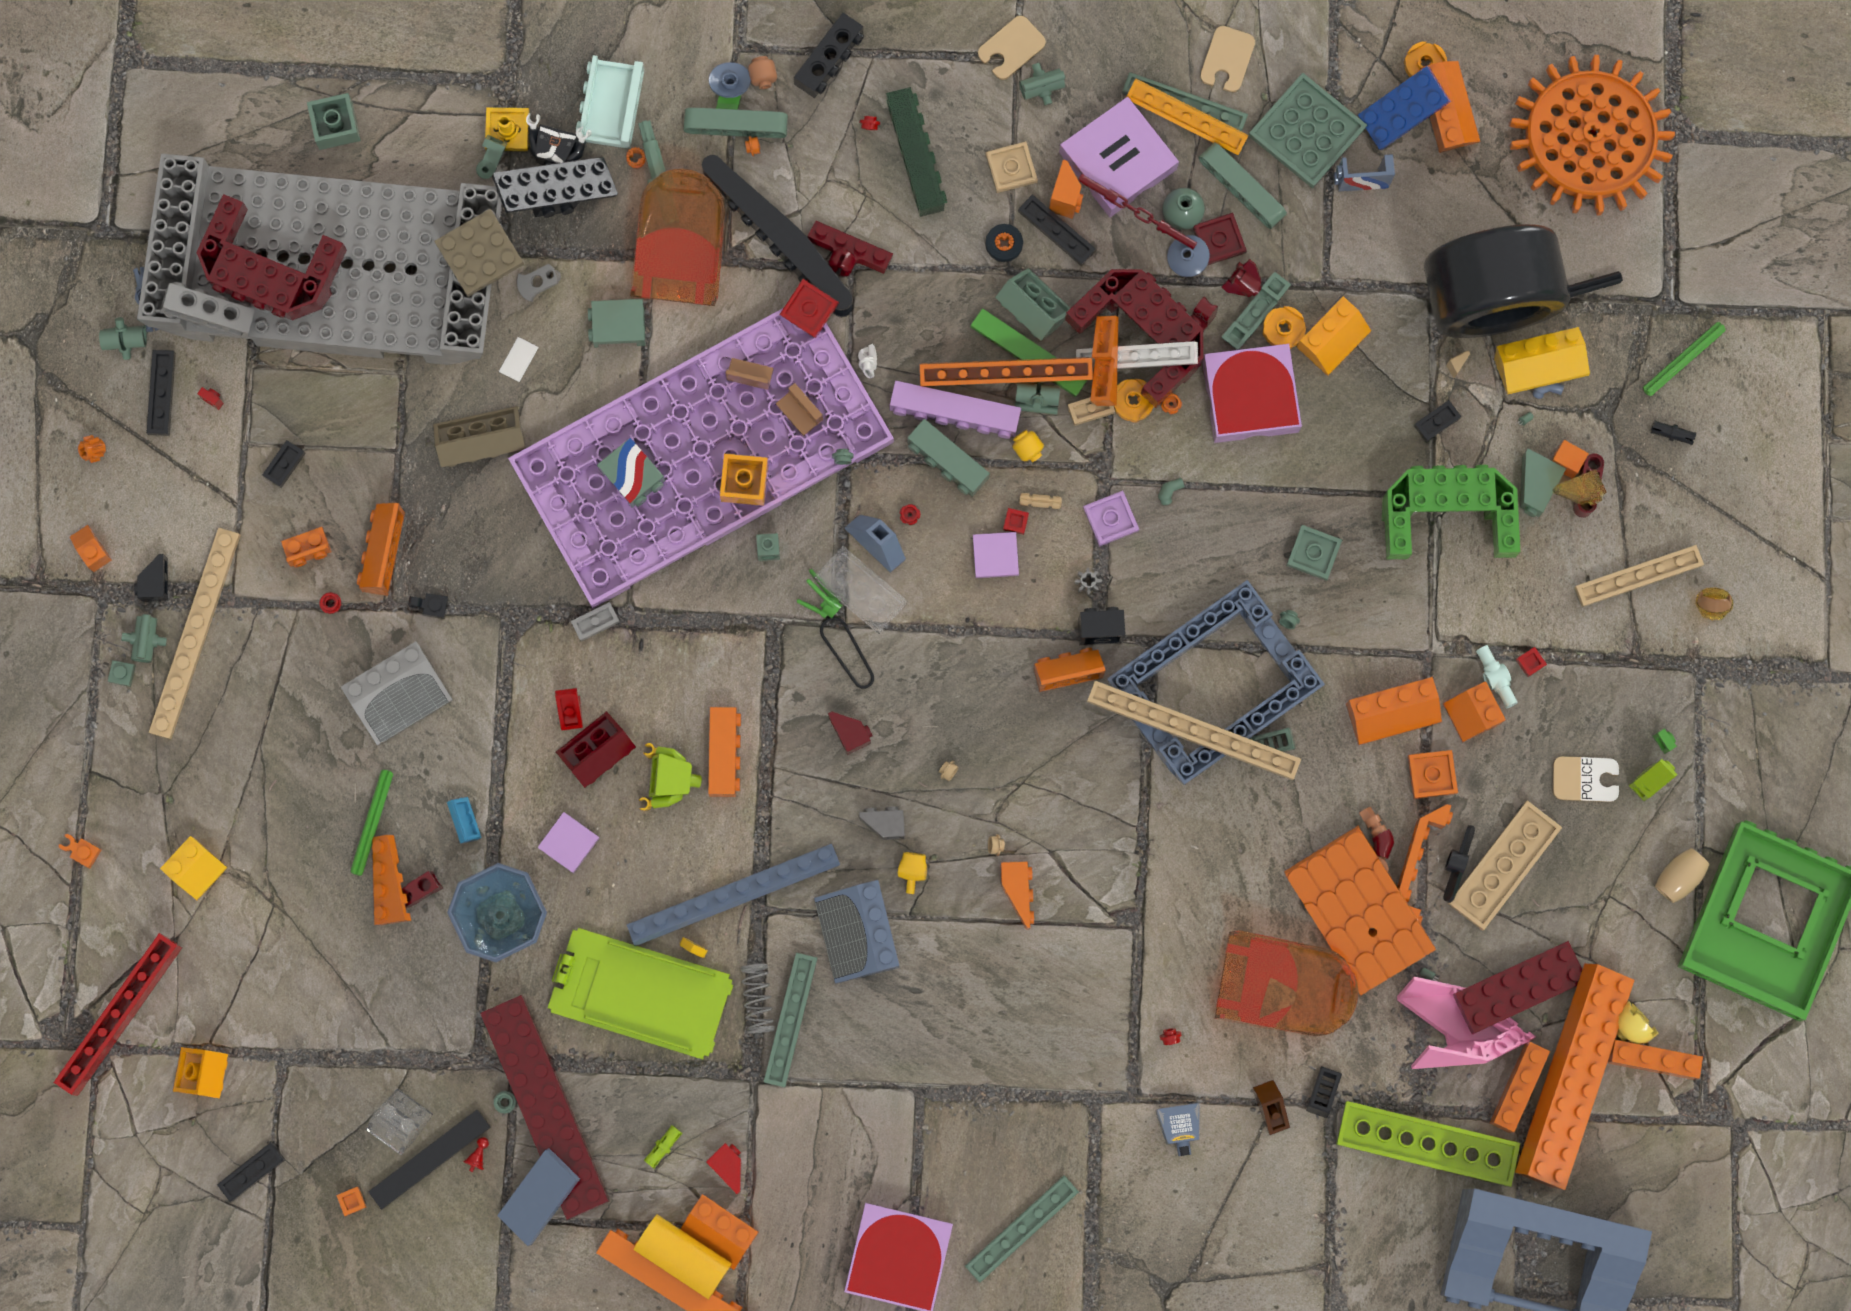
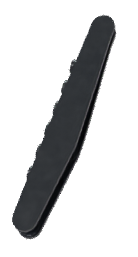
(778, 232)

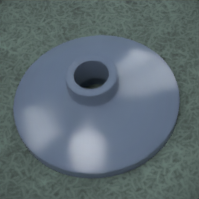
(729, 80)
(1188, 266)

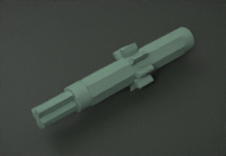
(651, 150)

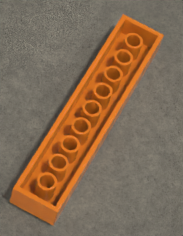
(1574, 1076)

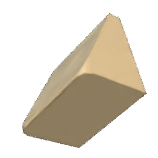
(1456, 363)

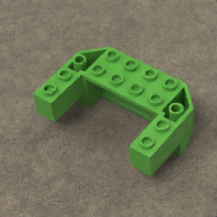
(1451, 491)

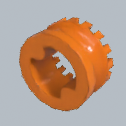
(630, 154)

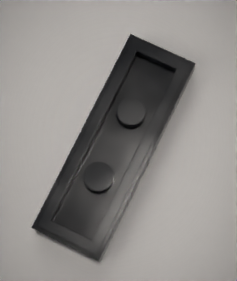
(250, 1172)

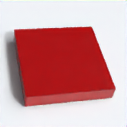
(809, 308)

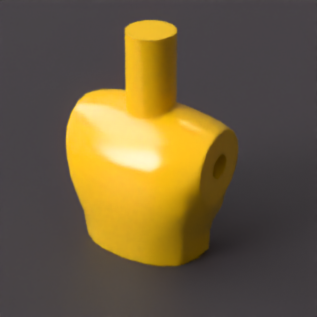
(913, 869)

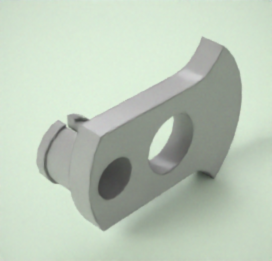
(526, 286)

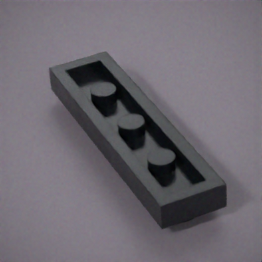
(1056, 230)
(161, 392)

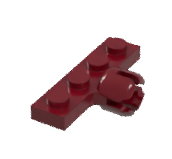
(848, 250)

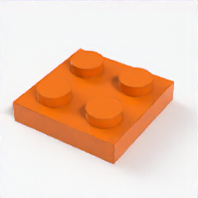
(1432, 774)

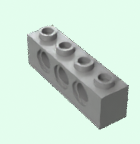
(174, 307)

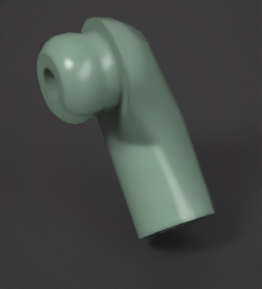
(1167, 490)

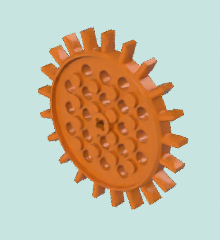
(1602, 183)

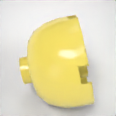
(1634, 1026)

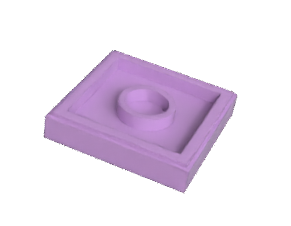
(1111, 518)

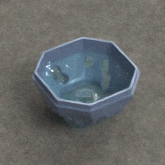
(479, 900)

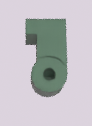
(492, 157)

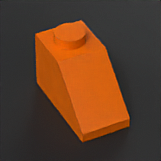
(90, 548)

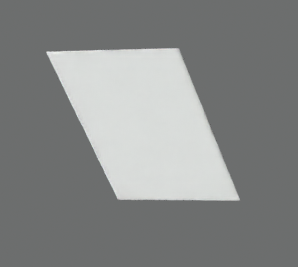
(518, 359)

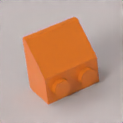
(1066, 194)
(1474, 711)

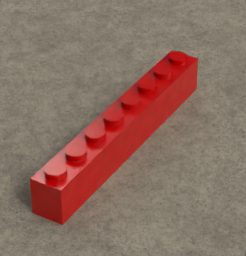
(117, 1015)

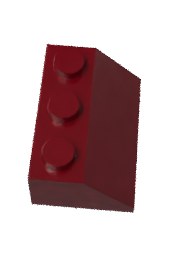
(595, 749)

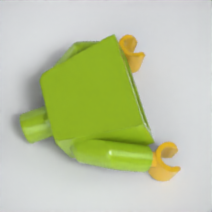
(669, 777)

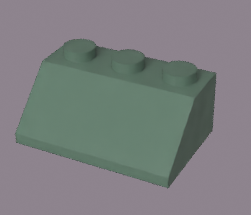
(1033, 304)

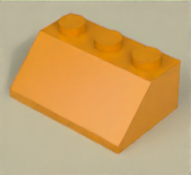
(1334, 336)

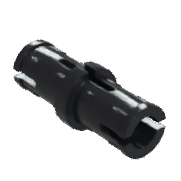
(1673, 432)

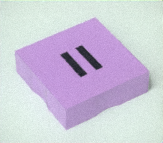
(1120, 154)

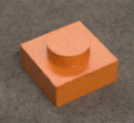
(351, 1201)

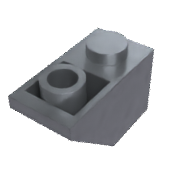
(885, 824)

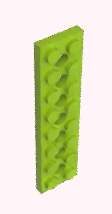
(1439, 1133)

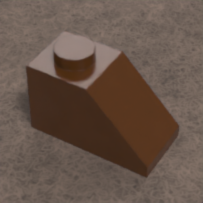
(1271, 1107)

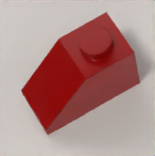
(728, 1166)

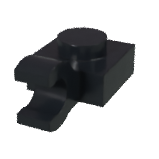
(432, 605)

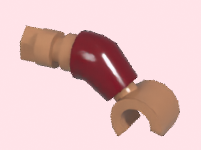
(1382, 838)

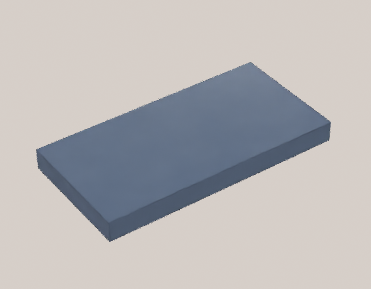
(538, 1197)

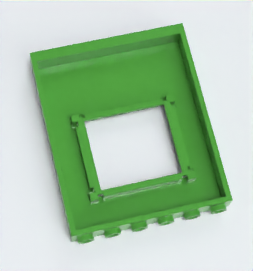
(1750, 960)

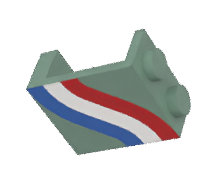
(632, 473)

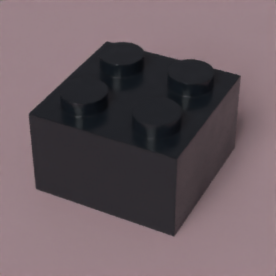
(1101, 626)

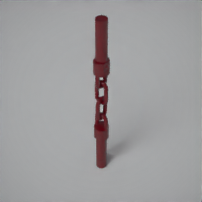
(1111, 196)

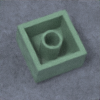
(333, 121)

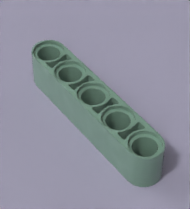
(735, 122)
(1242, 185)

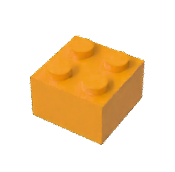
(744, 479)

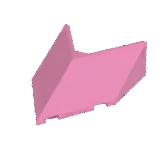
(1437, 1006)

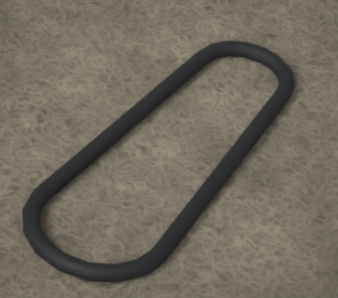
(838, 658)

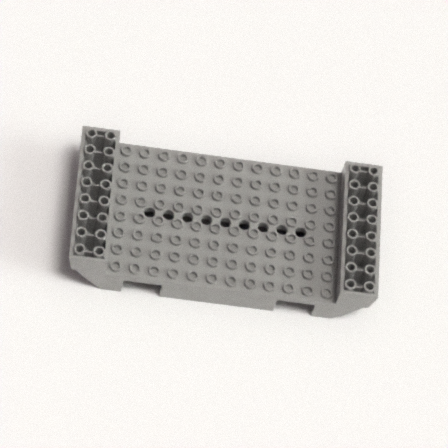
(290, 214)

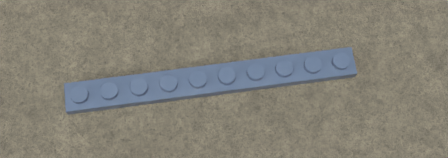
(733, 894)

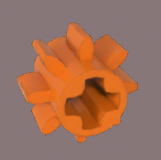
(91, 448)

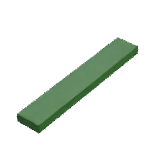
(1018, 345)

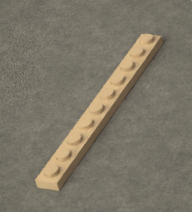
(194, 633)
(1194, 730)

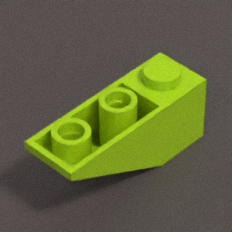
(1653, 779)

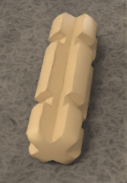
(1040, 500)

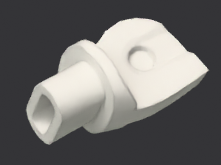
(868, 360)

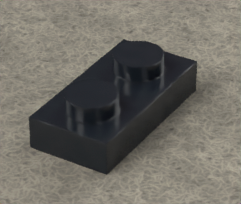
(1437, 421)
(283, 464)

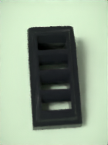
(1315, 1108)

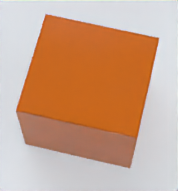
(1570, 457)

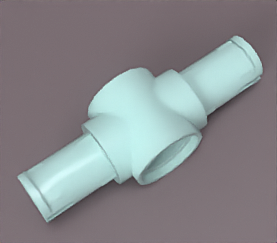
(1497, 676)

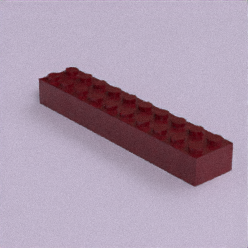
(543, 1100)

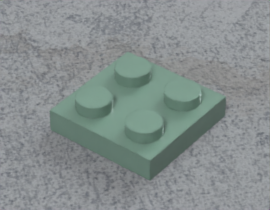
(1314, 552)

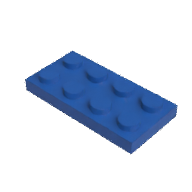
(1404, 108)

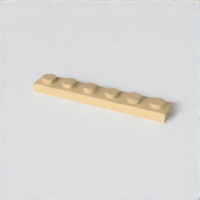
(1639, 576)

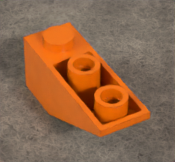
(1016, 887)

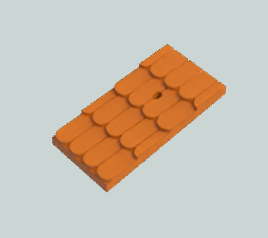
(1348, 895)

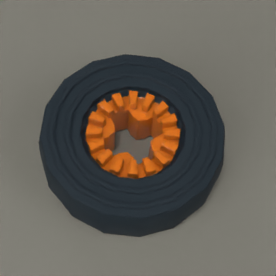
(1004, 232)

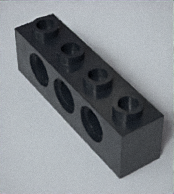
(843, 27)

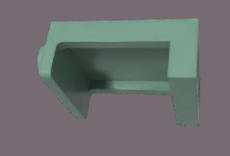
(617, 322)

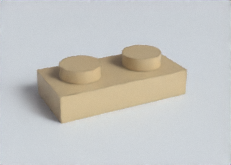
(1086, 411)

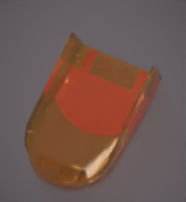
(679, 239)
(1285, 985)

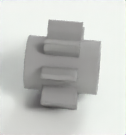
(1083, 585)

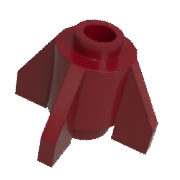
(1244, 280)

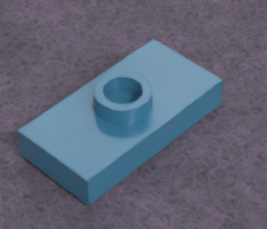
(464, 820)

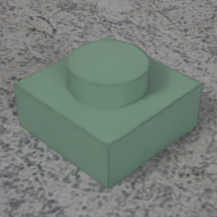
(121, 673)

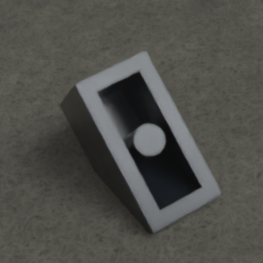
(153, 581)

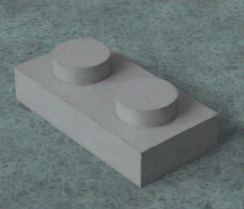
(595, 621)

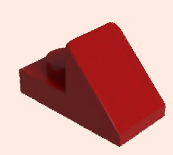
(569, 709)

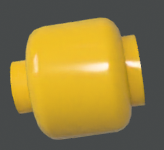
(1028, 446)

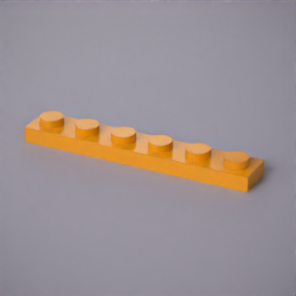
(1187, 116)

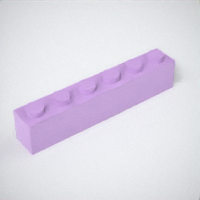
(955, 409)

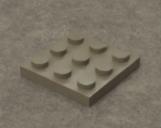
(479, 252)

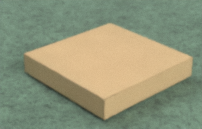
(1011, 167)

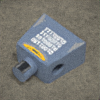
(1180, 1126)

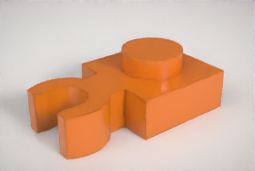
(83, 851)

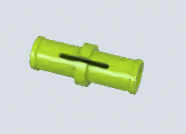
(662, 1146)

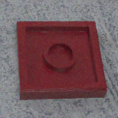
(1221, 238)

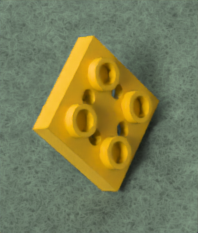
(507, 121)

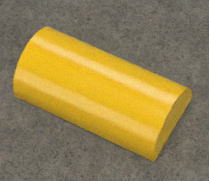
(682, 1256)

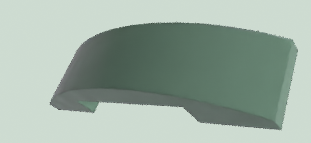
(1256, 311)

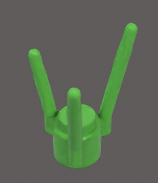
(830, 604)

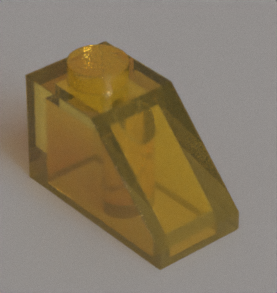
(1582, 489)

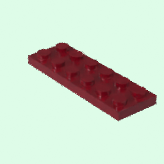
(1519, 987)

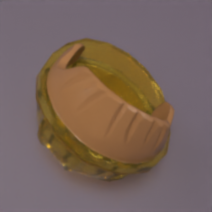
(1714, 603)

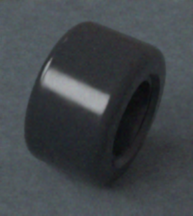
(1496, 281)

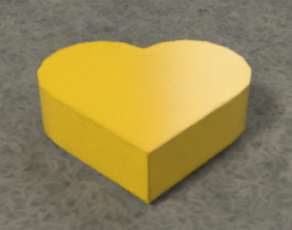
(693, 947)

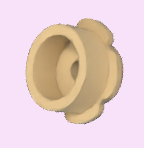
(948, 770)
(995, 845)

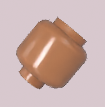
(762, 72)

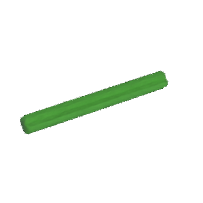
(1684, 359)
(371, 822)

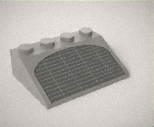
(396, 693)

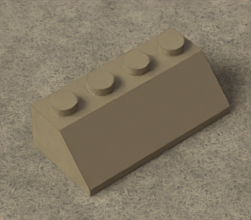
(479, 437)

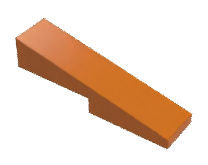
(1106, 360)

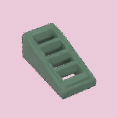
(1288, 734)

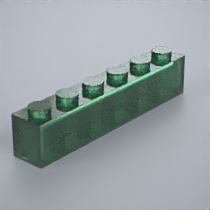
(915, 151)

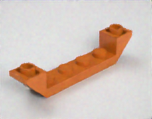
(1438, 819)

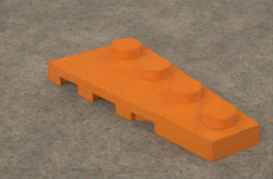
(387, 890)

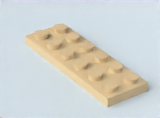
(1505, 865)

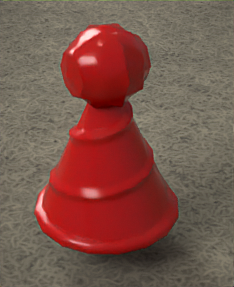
(475, 1159)

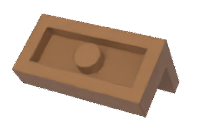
(749, 373)
(800, 410)

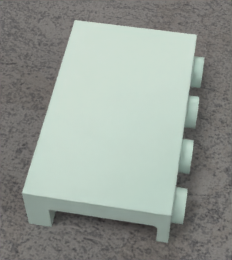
(611, 102)

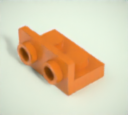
(306, 547)

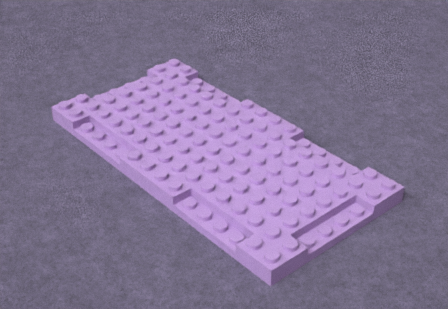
(685, 428)

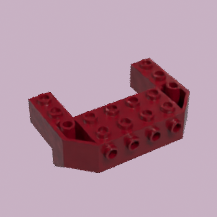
(260, 279)
(1153, 312)

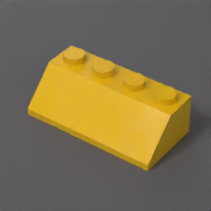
(1542, 360)

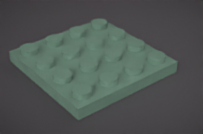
(1307, 130)

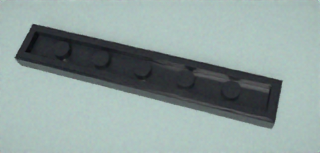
(429, 1159)

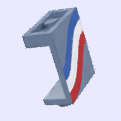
(1365, 181)

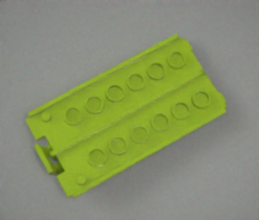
(640, 993)

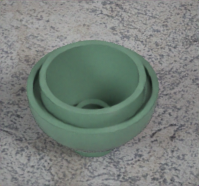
(1180, 216)

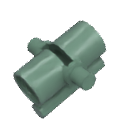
(1042, 84)
(123, 338)
(1037, 397)
(144, 638)

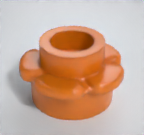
(753, 146)
(1176, 404)

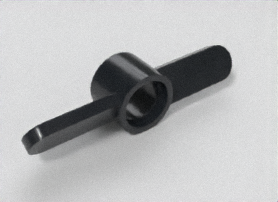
(1456, 864)

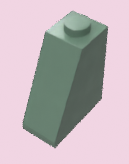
(1537, 482)

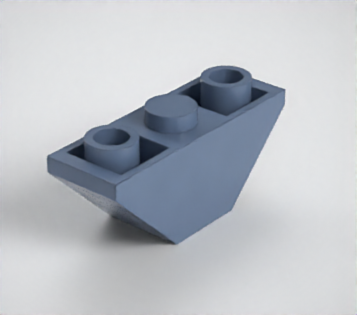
(877, 540)

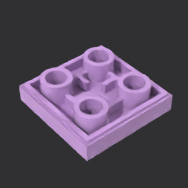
(995, 555)
(568, 842)

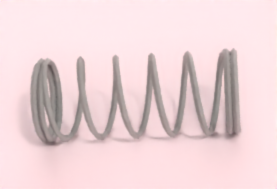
(755, 970)

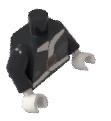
(555, 145)

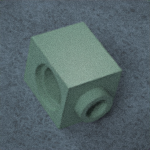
(768, 547)

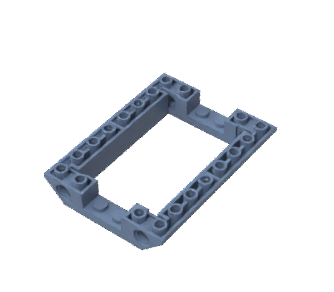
(1248, 604)

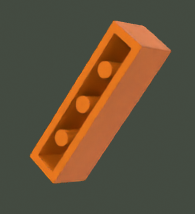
(723, 750)
(1655, 1060)
(1519, 1087)

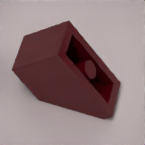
(850, 732)

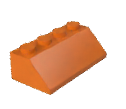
(1455, 122)
(381, 549)
(1394, 711)

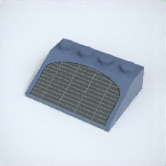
(856, 932)

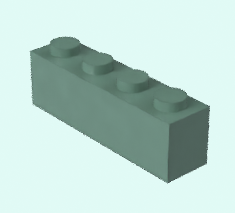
(948, 458)

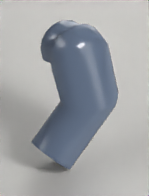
(1554, 388)

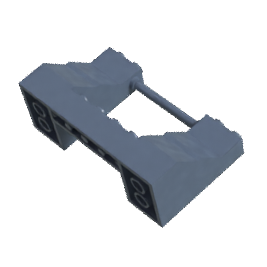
(1482, 1231)

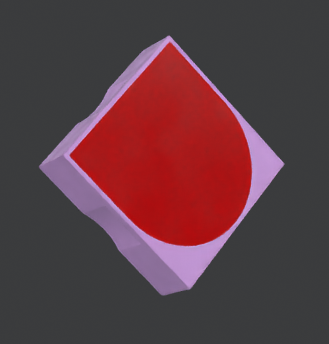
(1251, 393)
(898, 1258)

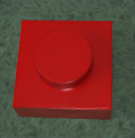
(211, 397)
(1016, 521)
(1531, 662)

